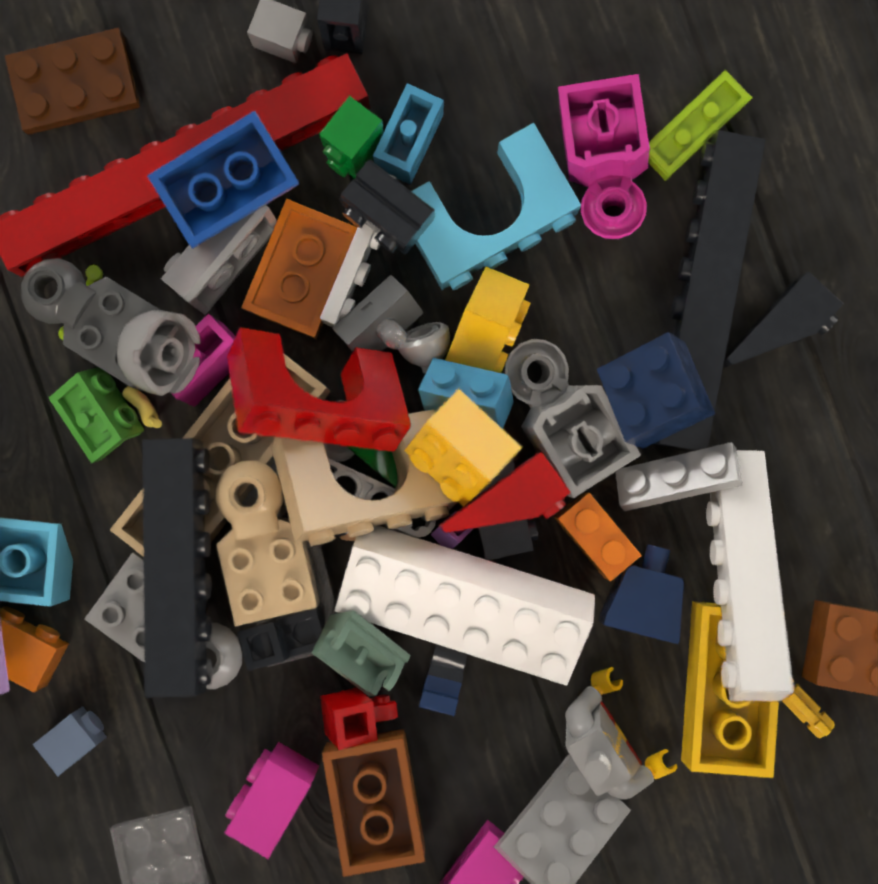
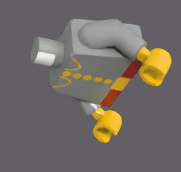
(602, 748)

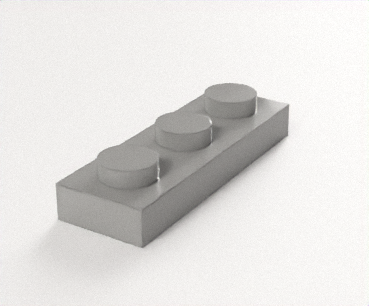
(678, 477)

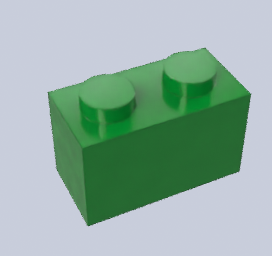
(351, 138)

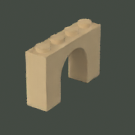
(322, 508)

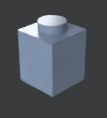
(70, 740)

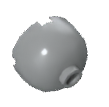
(158, 351)

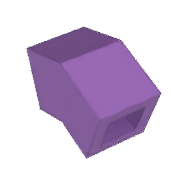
(449, 539)

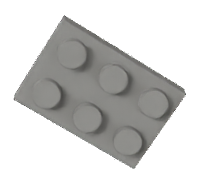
(561, 828)

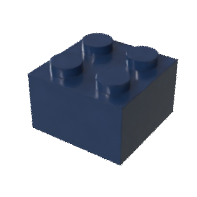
(655, 391)

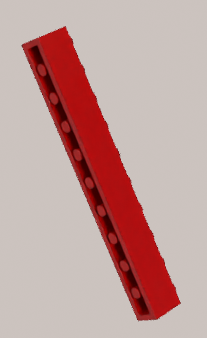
(125, 194)

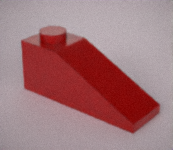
(520, 495)

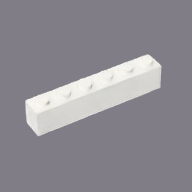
(749, 587)

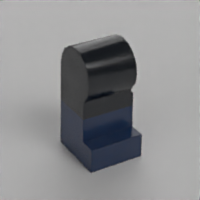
(443, 680)

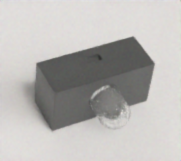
(380, 318)

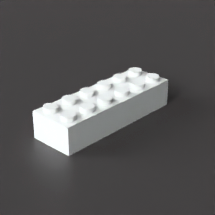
(467, 603)

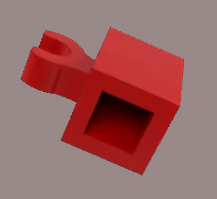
(352, 716)

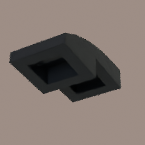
(281, 638)

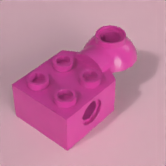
(606, 150)

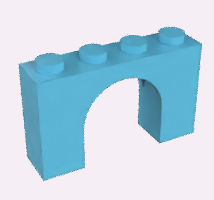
(545, 205)

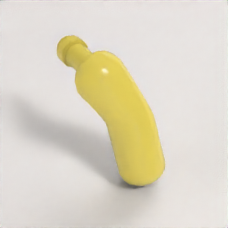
(145, 408)

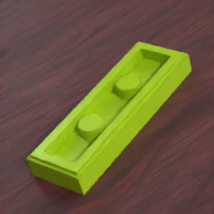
(696, 124)

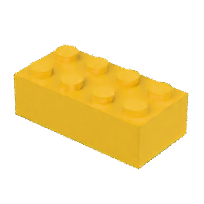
(719, 732)

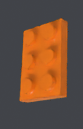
(299, 268)

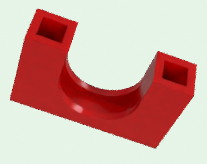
(274, 405)

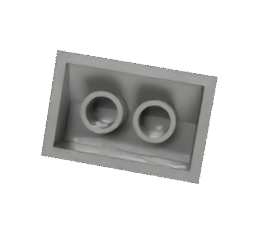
(210, 268)

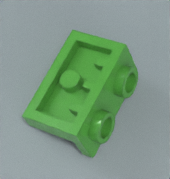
(96, 413)

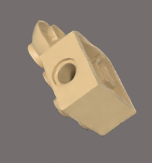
(259, 557)

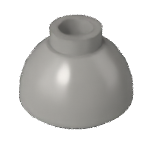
(426, 343)

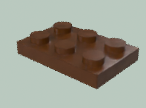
(72, 81)

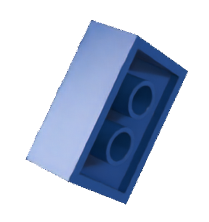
(223, 179)

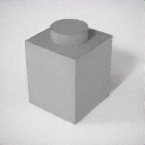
(280, 30)

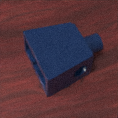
(646, 599)

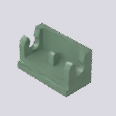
(360, 652)

